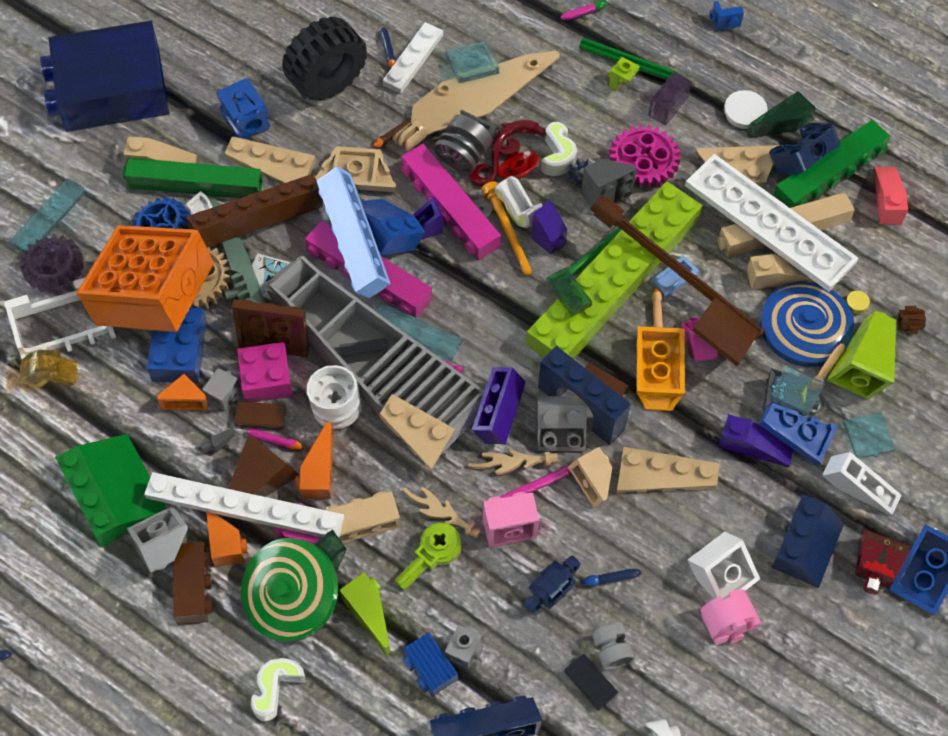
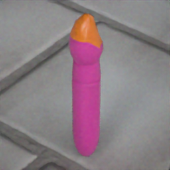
(275, 439)

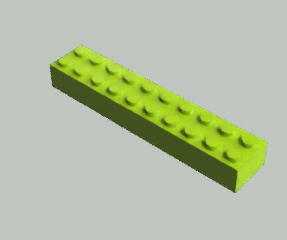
(616, 273)

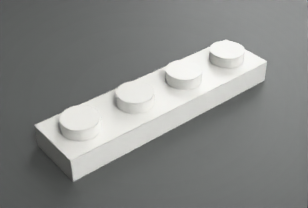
(412, 58)

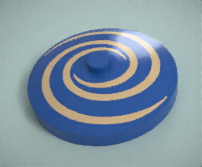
(806, 323)

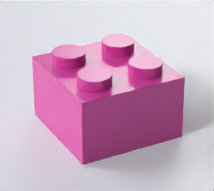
(265, 372)

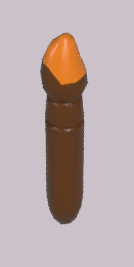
(382, 140)

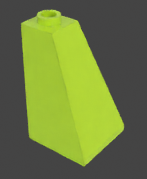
(869, 358)

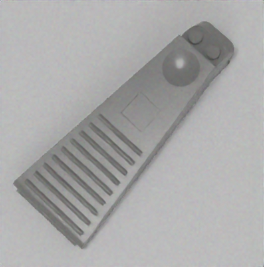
(401, 370)

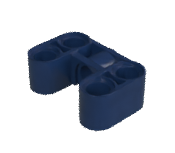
(817, 142)

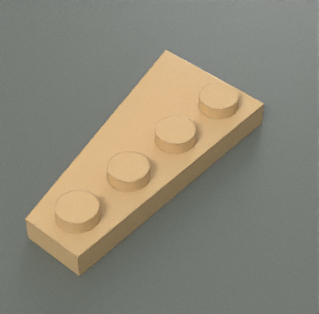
(652, 471)

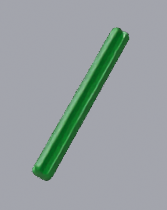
(615, 55)

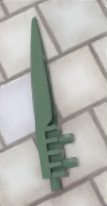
(244, 277)

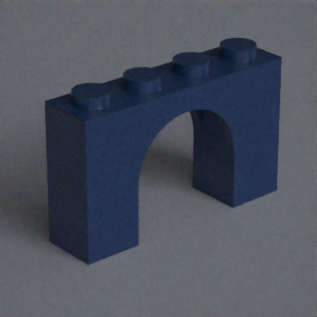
(563, 373)

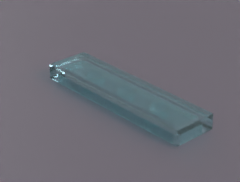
(49, 214)
(430, 337)

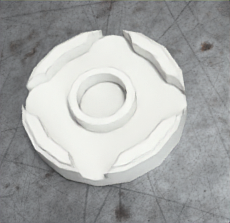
(743, 108)

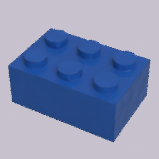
(179, 351)

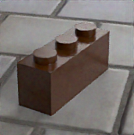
(192, 584)

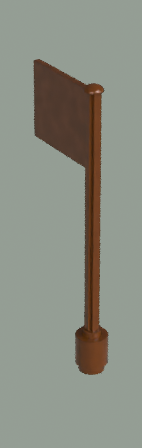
(722, 323)

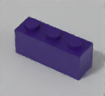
(498, 405)

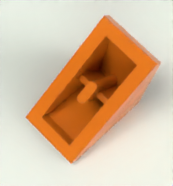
(182, 396)

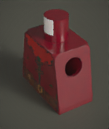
(879, 560)

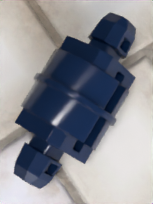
(552, 584)

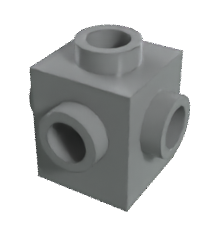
(463, 646)

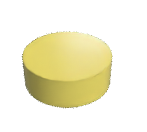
(858, 302)

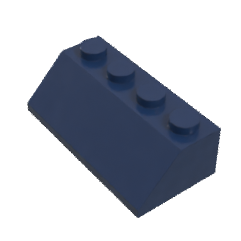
(508, 719)

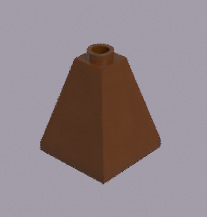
(260, 470)

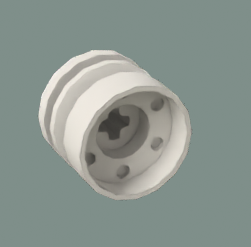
(334, 396)

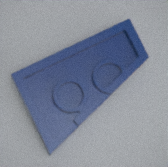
(799, 432)

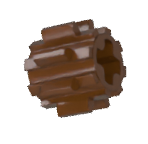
(911, 320)

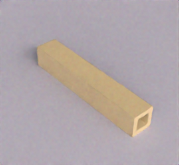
(820, 213)

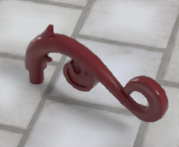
(498, 148)

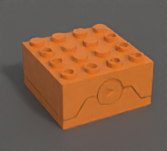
(146, 278)

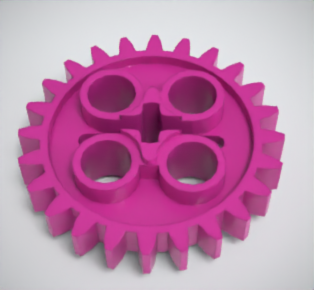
(646, 149)

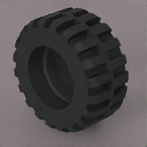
(324, 58)

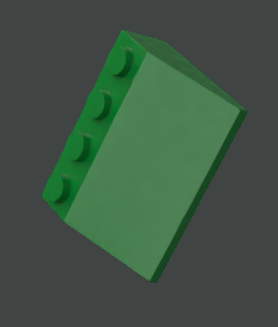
(109, 486)

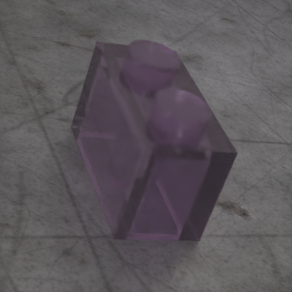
(669, 98)

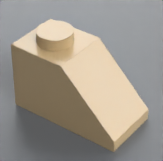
(593, 475)

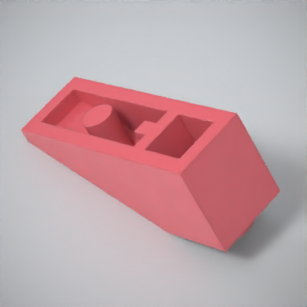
(890, 195)

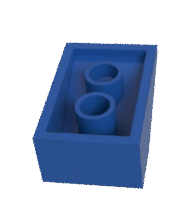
(392, 227)
(925, 571)

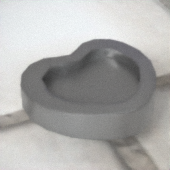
(484, 206)

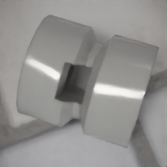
(614, 649)

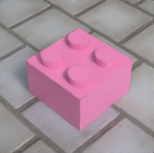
(510, 519)

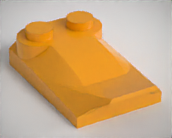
(660, 367)

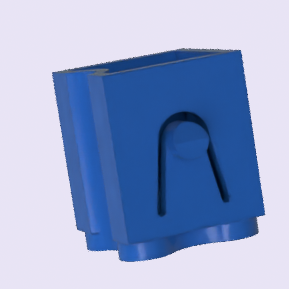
(249, 113)

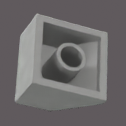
(159, 538)

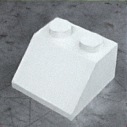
(724, 566)

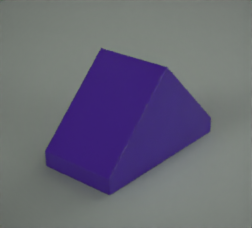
(430, 218)

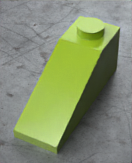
(365, 603)

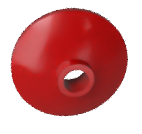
(518, 165)

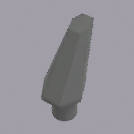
(218, 441)

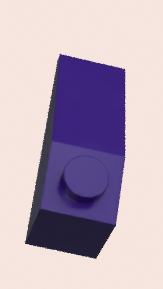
(754, 441)

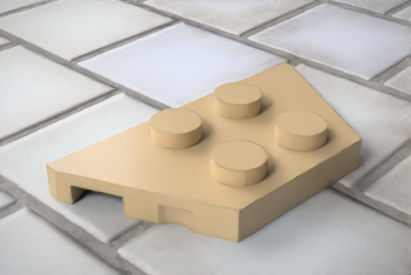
(749, 160)
(364, 165)

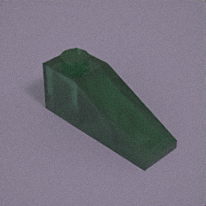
(783, 118)

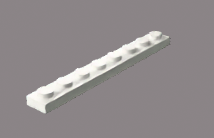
(243, 505)

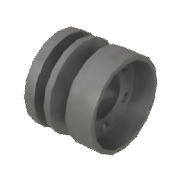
(463, 143)

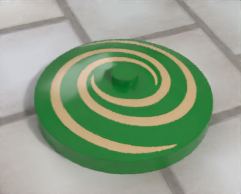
(289, 589)

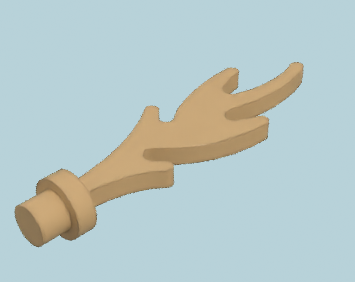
(511, 463)
(436, 511)

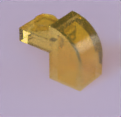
(47, 365)

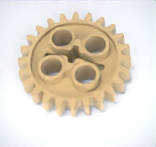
(214, 283)

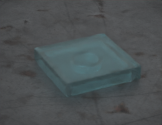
(472, 62)

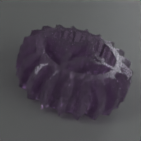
(44, 275)

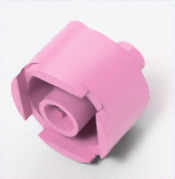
(730, 617)

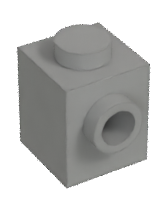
(222, 388)

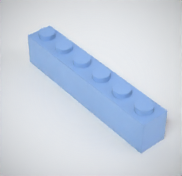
(353, 233)

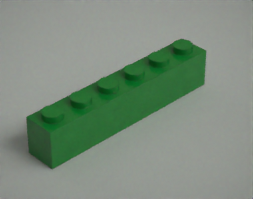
(842, 162)

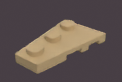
(419, 430)

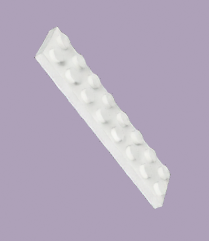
(772, 222)

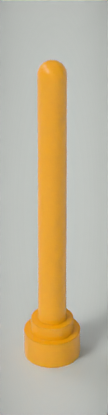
(489, 193)

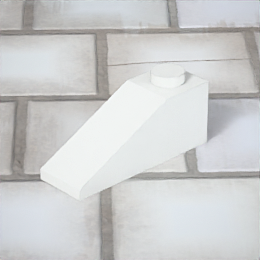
(859, 481)

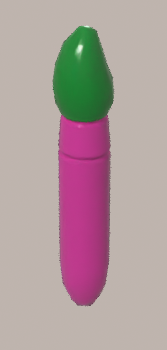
(597, 6)

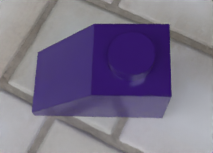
(549, 228)

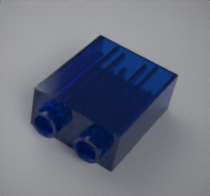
(105, 76)

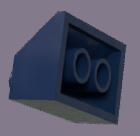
(809, 541)

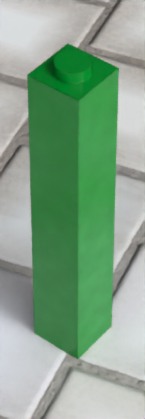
(192, 178)

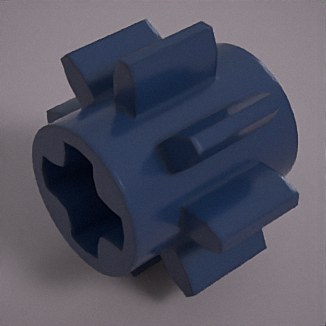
(579, 165)

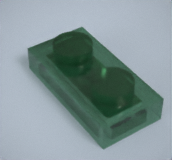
(568, 291)

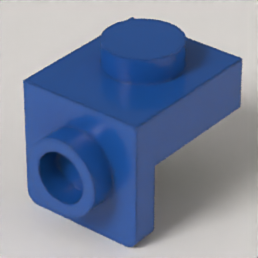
(726, 18)

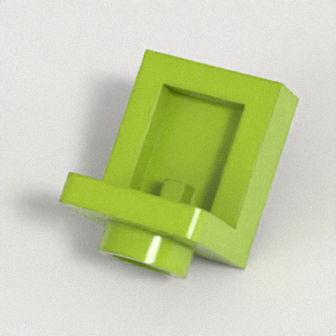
(622, 71)

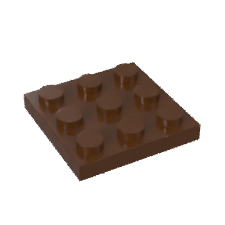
(270, 324)

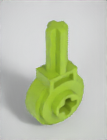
(431, 554)

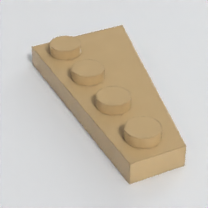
(273, 161)

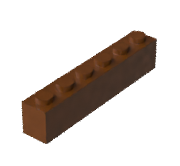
(257, 210)

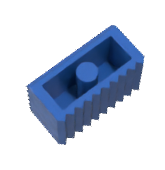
(429, 664)

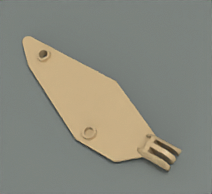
(475, 96)

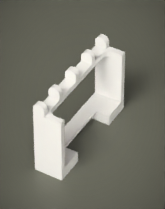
(22, 307)

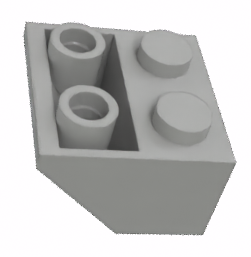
(561, 423)

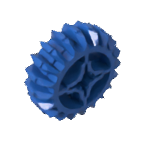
(162, 214)

